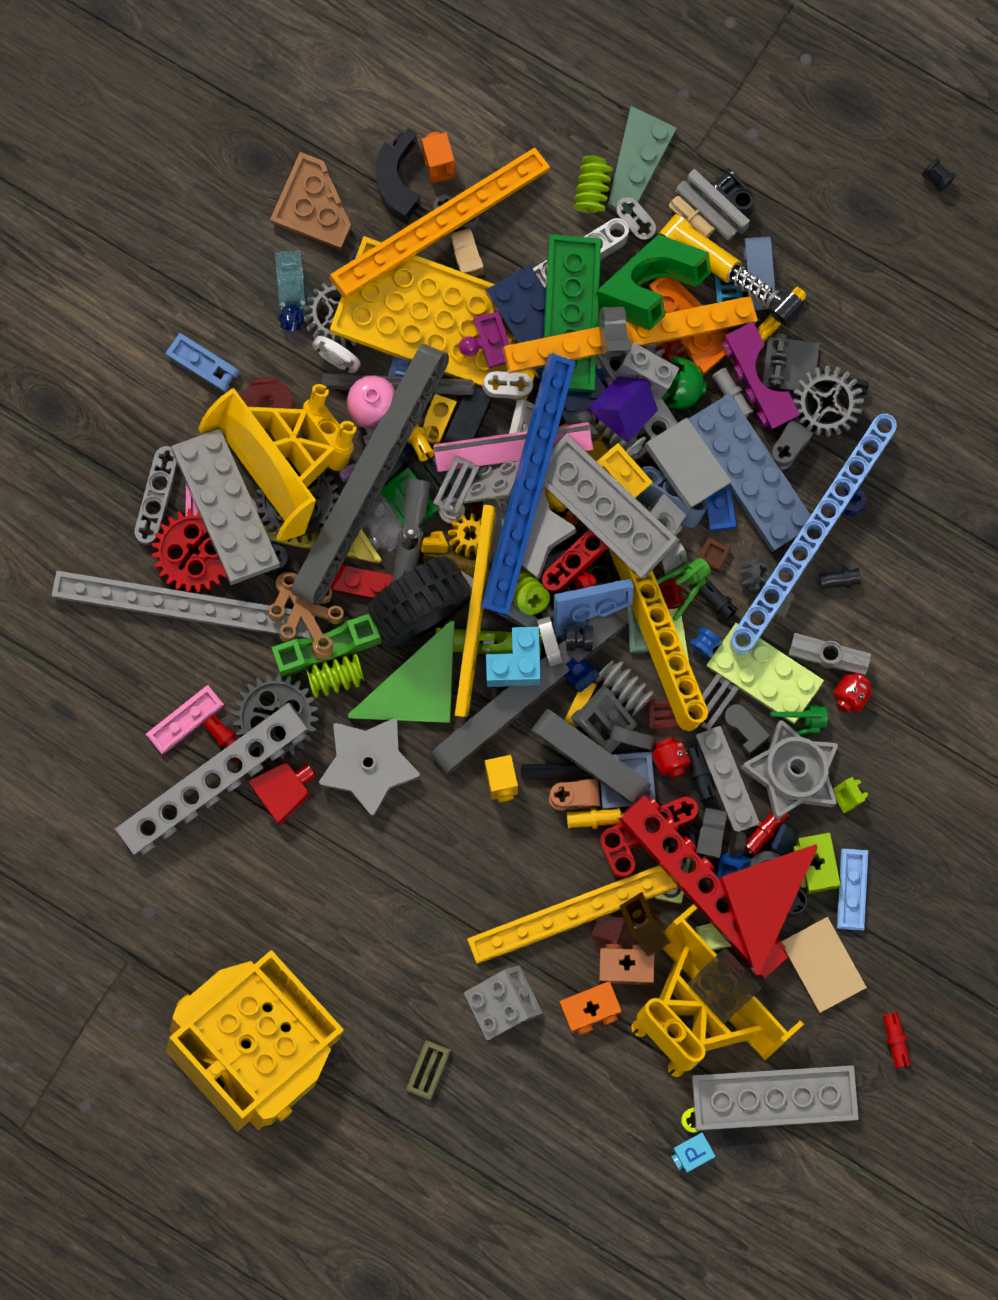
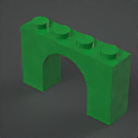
(658, 259)

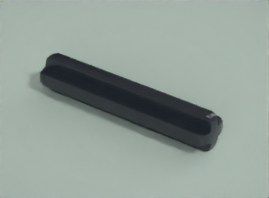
(553, 771)

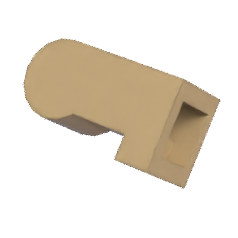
(466, 253)

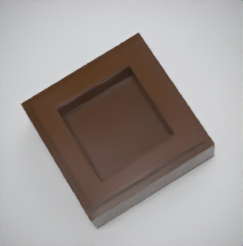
(714, 554)

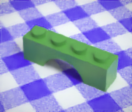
(347, 639)

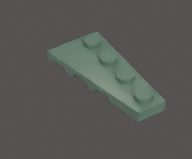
(639, 156)

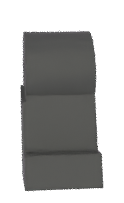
(613, 332)
(741, 721)
(711, 834)

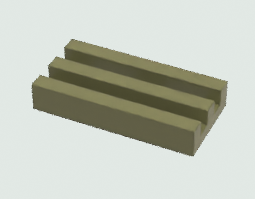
(437, 1048)

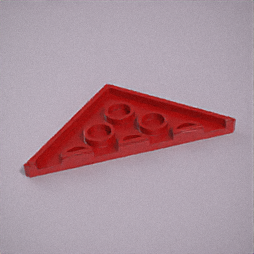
(762, 900)

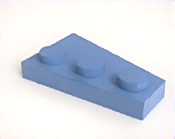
(582, 604)

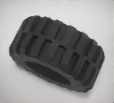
(419, 601)

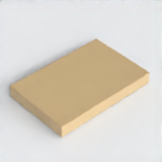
(823, 965)

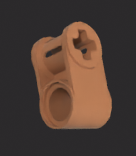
(581, 795)

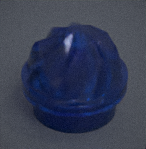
(291, 318)

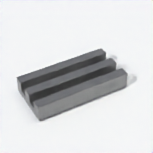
(446, 505)
(725, 684)

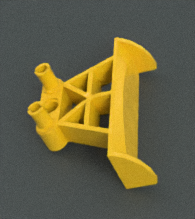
(265, 460)
(688, 1047)

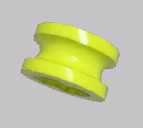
(687, 1114)

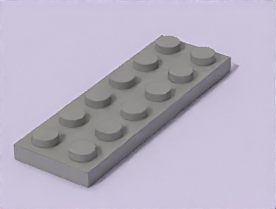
(225, 506)
(607, 507)
(774, 1098)

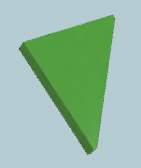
(418, 687)

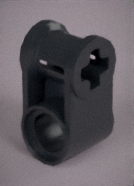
(734, 190)

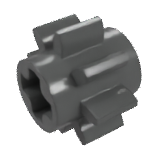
(753, 575)

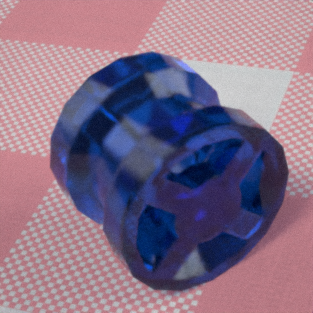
(855, 507)

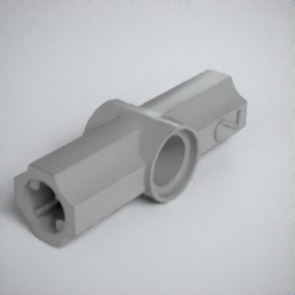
(812, 651)

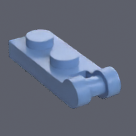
(201, 362)

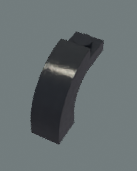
(394, 194)

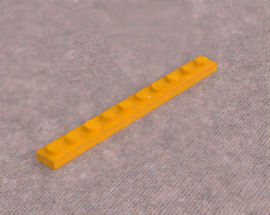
(439, 223)
(672, 327)

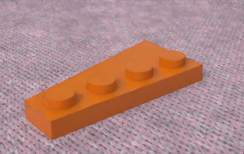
(702, 349)

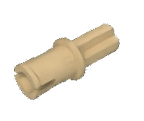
(698, 223)

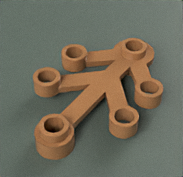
(304, 611)

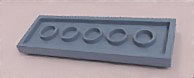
(753, 472)

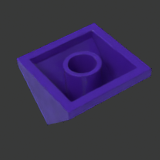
(625, 406)

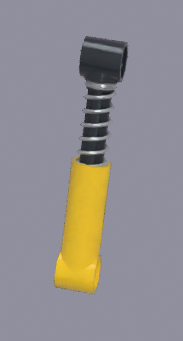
(781, 304)

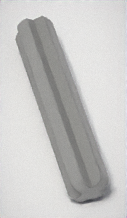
(706, 210)

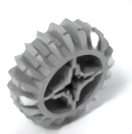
(323, 298)
(837, 408)

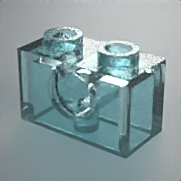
(290, 278)

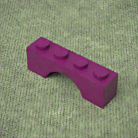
(772, 405)

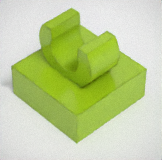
(849, 795)

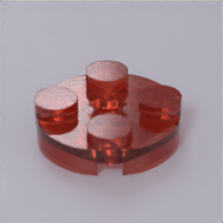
(270, 388)

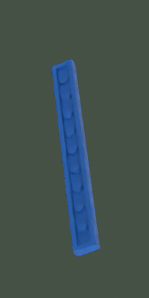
(528, 484)

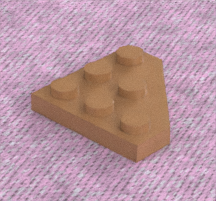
(312, 205)

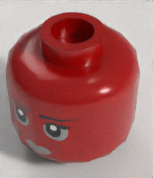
(852, 693)
(670, 757)

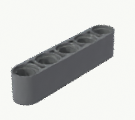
(590, 757)

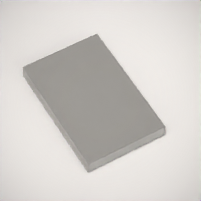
(687, 463)

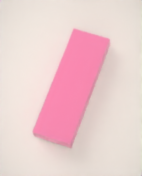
(185, 720)

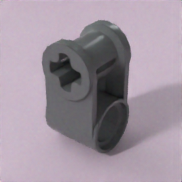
(792, 442)

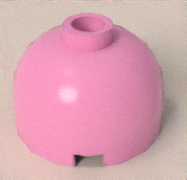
(369, 400)

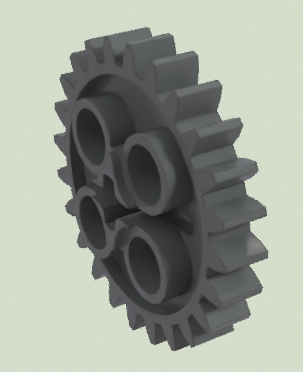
(284, 693)

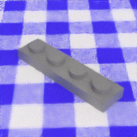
(727, 779)

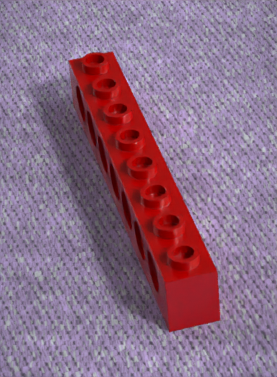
(634, 821)

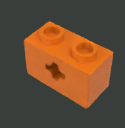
(438, 157)
(600, 996)

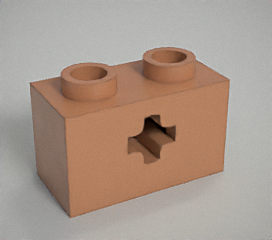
(639, 974)

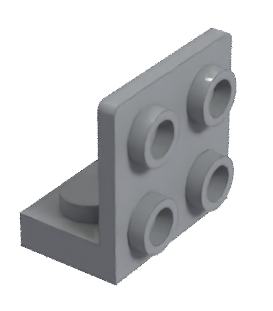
(502, 1002)

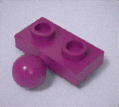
(490, 339)

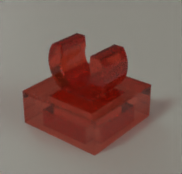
(673, 349)

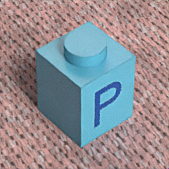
(692, 1153)

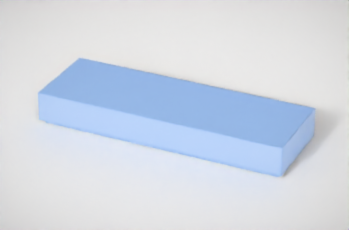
(852, 889)

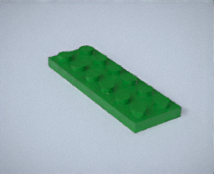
(573, 297)

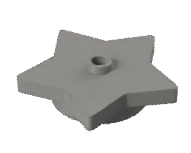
(546, 533)
(804, 756)
(368, 783)

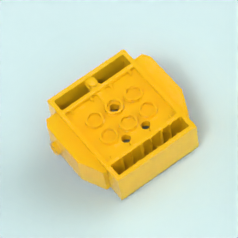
(278, 1066)

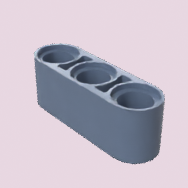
(760, 262)
(662, 486)

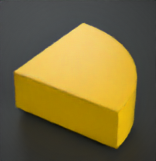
(435, 543)

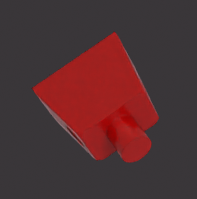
(282, 790)

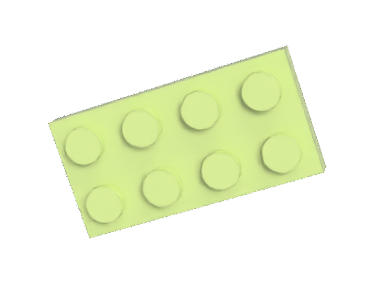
(766, 675)

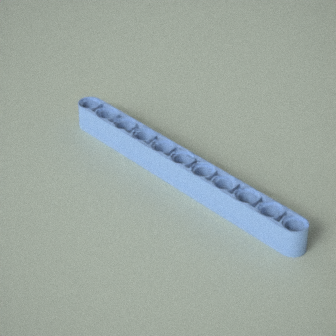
(817, 522)

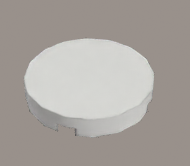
(336, 354)

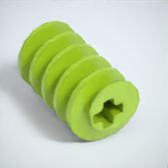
(592, 185)
(530, 594)
(335, 676)

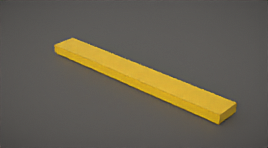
(475, 611)
(568, 914)

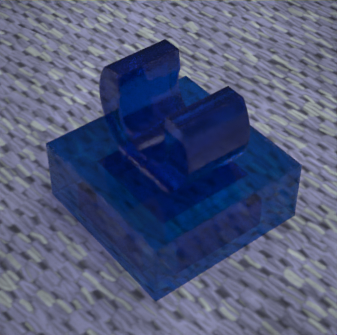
(580, 674)

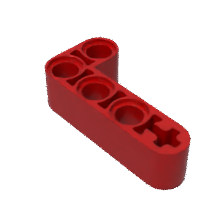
(627, 841)

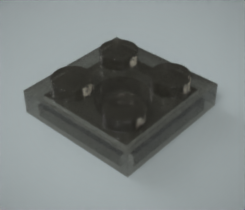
(724, 985)

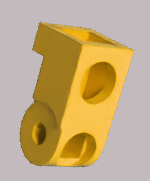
(439, 418)

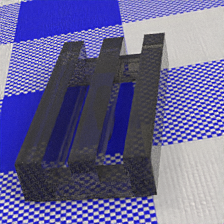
(423, 474)

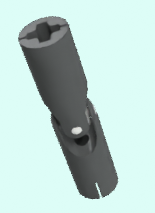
(414, 512)

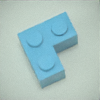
(519, 668)

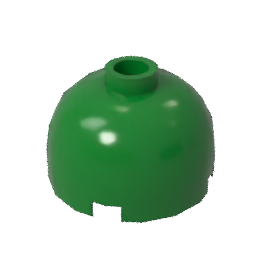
(686, 386)

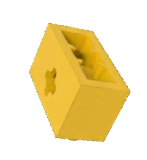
(501, 778)

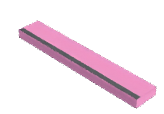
(502, 447)

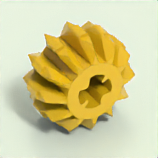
(459, 535)

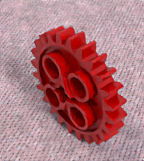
(175, 537)

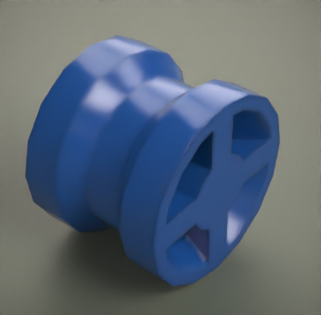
(705, 642)

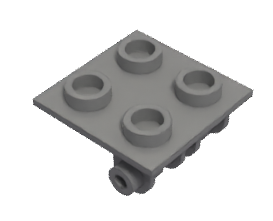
(493, 483)

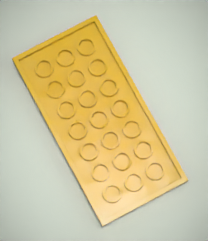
(420, 306)

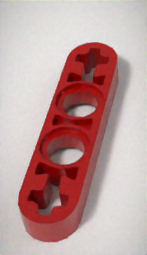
(577, 549)

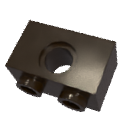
(645, 924)

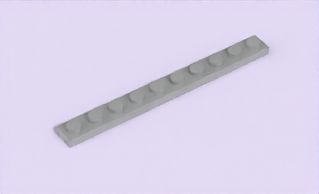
(171, 603)

